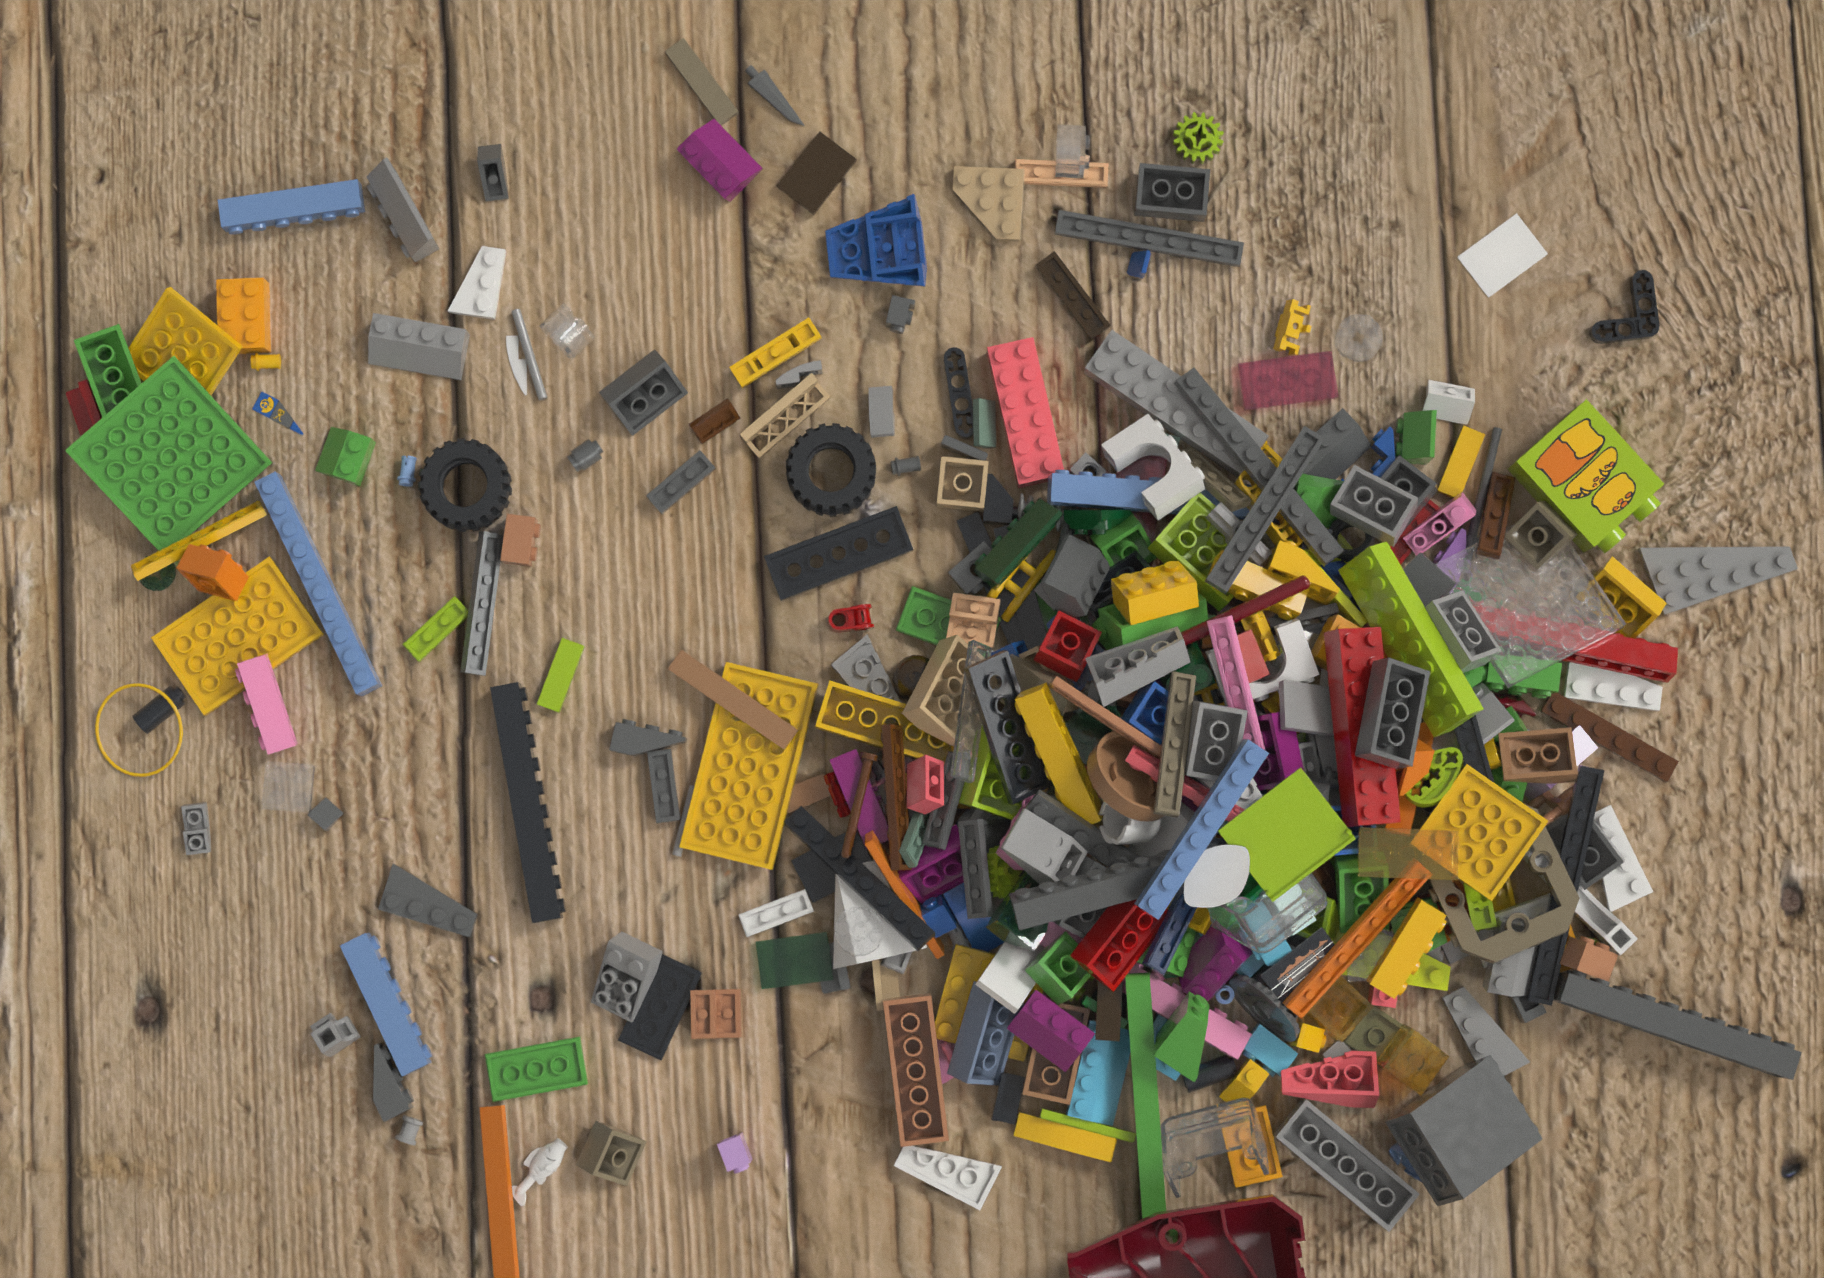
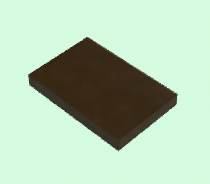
(816, 173)

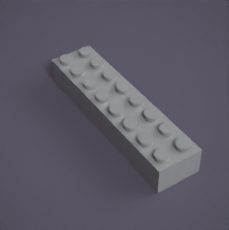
(1152, 391)

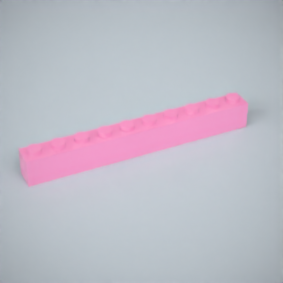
(1220, 1032)

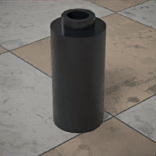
(159, 709)
(1211, 1073)

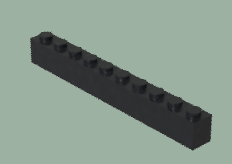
(527, 803)

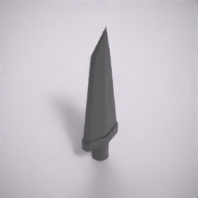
(768, 90)

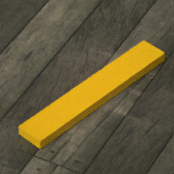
(204, 536)

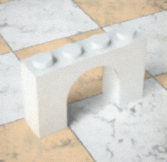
(1147, 438)
(1297, 662)

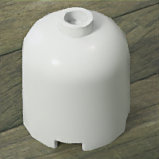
(1123, 830)

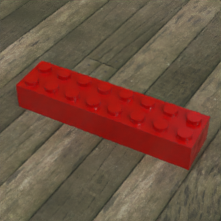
(1365, 787)

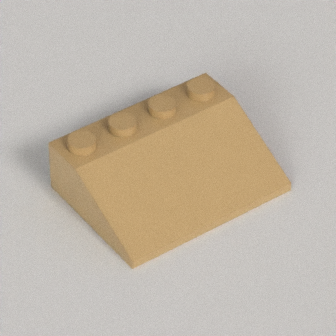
(938, 692)

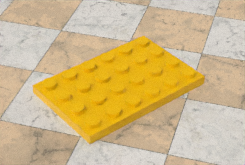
(223, 632)

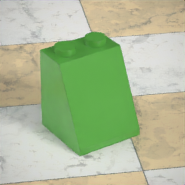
(1183, 1036)

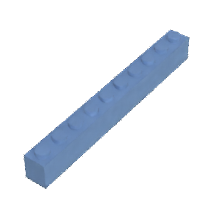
(1109, 492)
(318, 584)

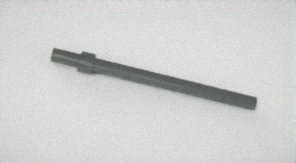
(1472, 538)

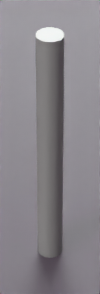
(529, 354)

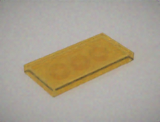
(1408, 853)

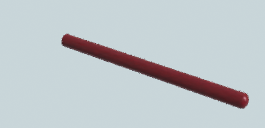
(1250, 607)

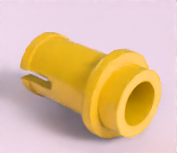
(270, 361)

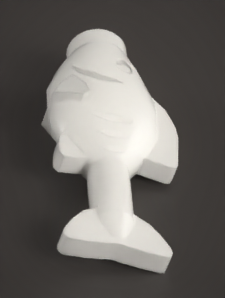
(541, 1164)

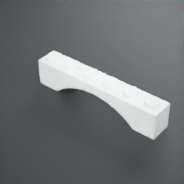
(1596, 917)

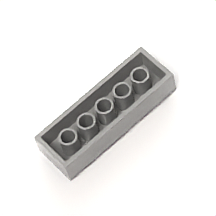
(1346, 1164)

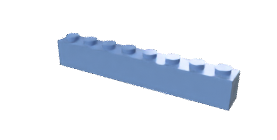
(1201, 828)

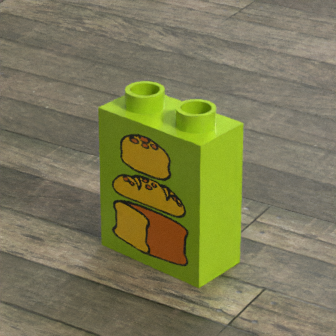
(1589, 477)

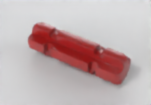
(837, 795)

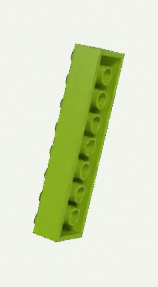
(1410, 635)

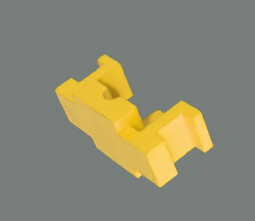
(1291, 314)

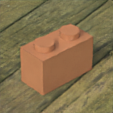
(520, 540)
(1588, 958)

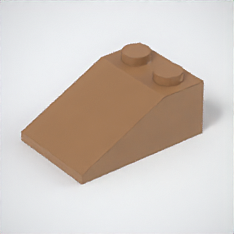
(1538, 756)

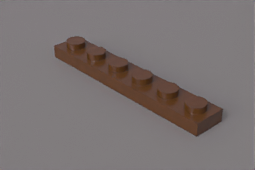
(1610, 737)
(896, 792)

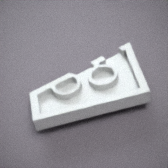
(481, 286)

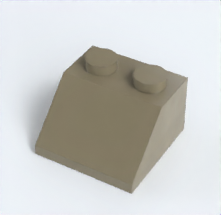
(1540, 534)
(611, 1153)

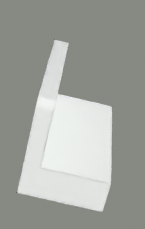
(1451, 401)

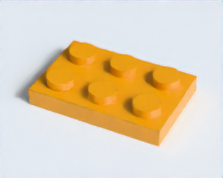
(1249, 1171)

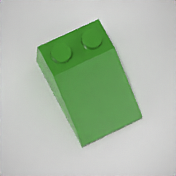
(1354, 892)

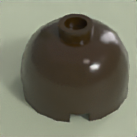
(908, 674)

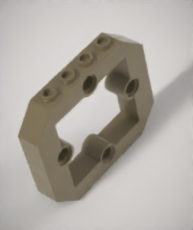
(1535, 930)

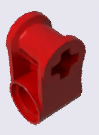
(853, 618)

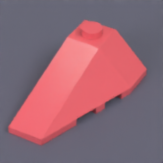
(1340, 1080)

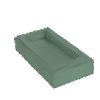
(984, 423)

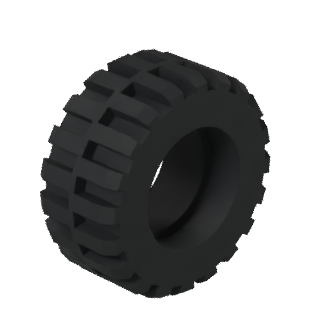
(831, 438)
(440, 465)

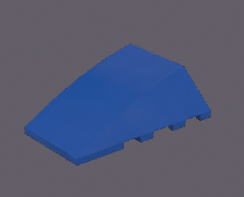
(880, 246)

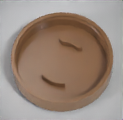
(1117, 783)

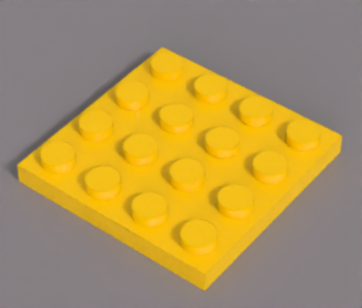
(189, 335)
(1491, 827)
(965, 968)

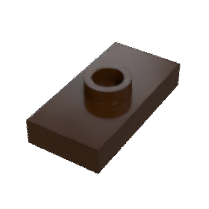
(714, 421)

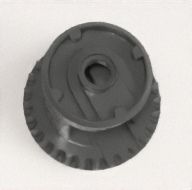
(1264, 1005)

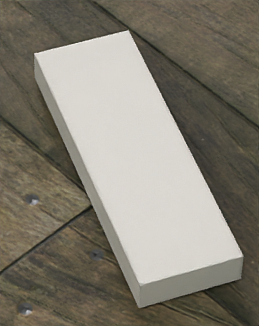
(776, 913)

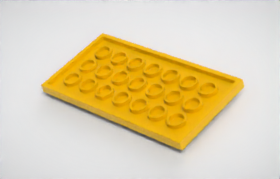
(744, 775)

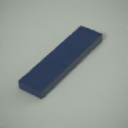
(1169, 934)

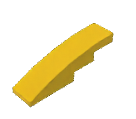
(1065, 1137)

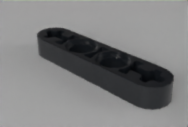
(957, 393)

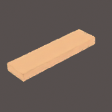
(1043, 173)

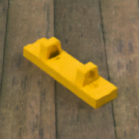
(775, 352)

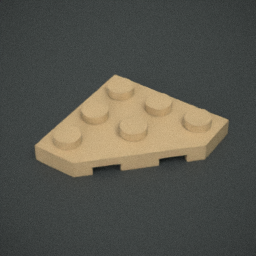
(993, 197)

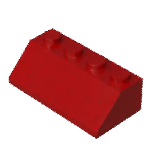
(1116, 942)

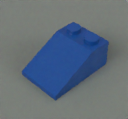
(1148, 711)
(975, 928)

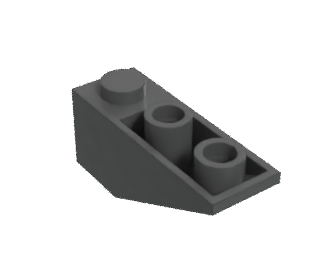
(636, 741)
(388, 1091)

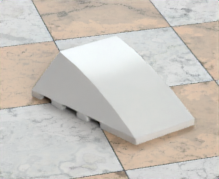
(892, 943)

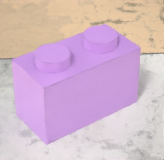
(735, 1153)

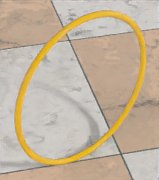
(178, 718)

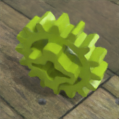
(1189, 136)
(1001, 875)

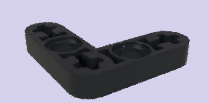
(1635, 323)

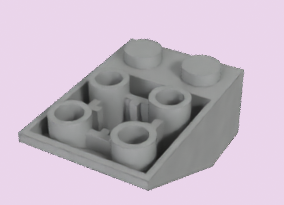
(1042, 849)
(625, 975)

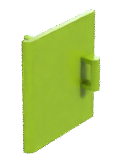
(1288, 834)

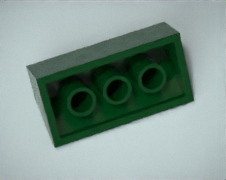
(1017, 543)

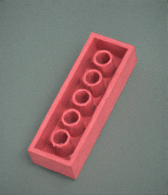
(1025, 411)

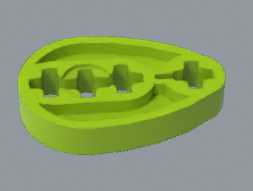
(1447, 775)

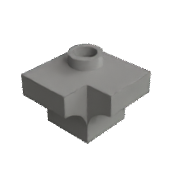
(333, 1034)

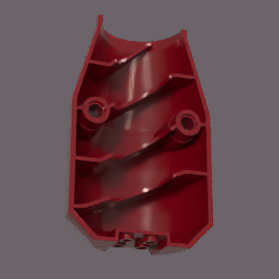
(1203, 1241)

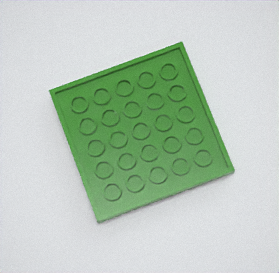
(168, 455)

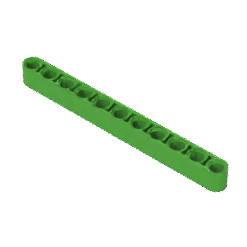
(1145, 1093)

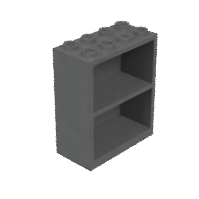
(1464, 1130)

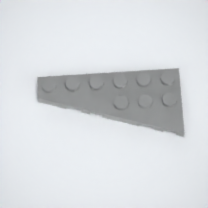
(1701, 573)

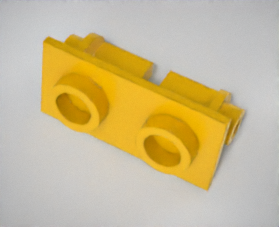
(1262, 634)

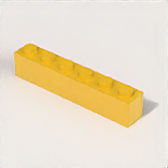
(1058, 752)

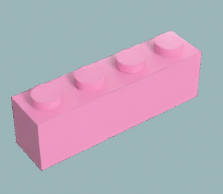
(267, 704)

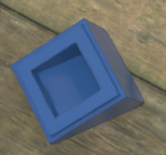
(1138, 263)

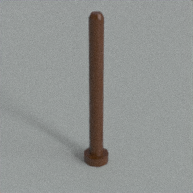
(868, 759)

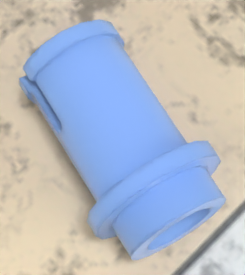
(407, 471)
(1223, 1000)

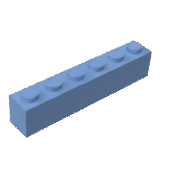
(291, 206)
(386, 1004)

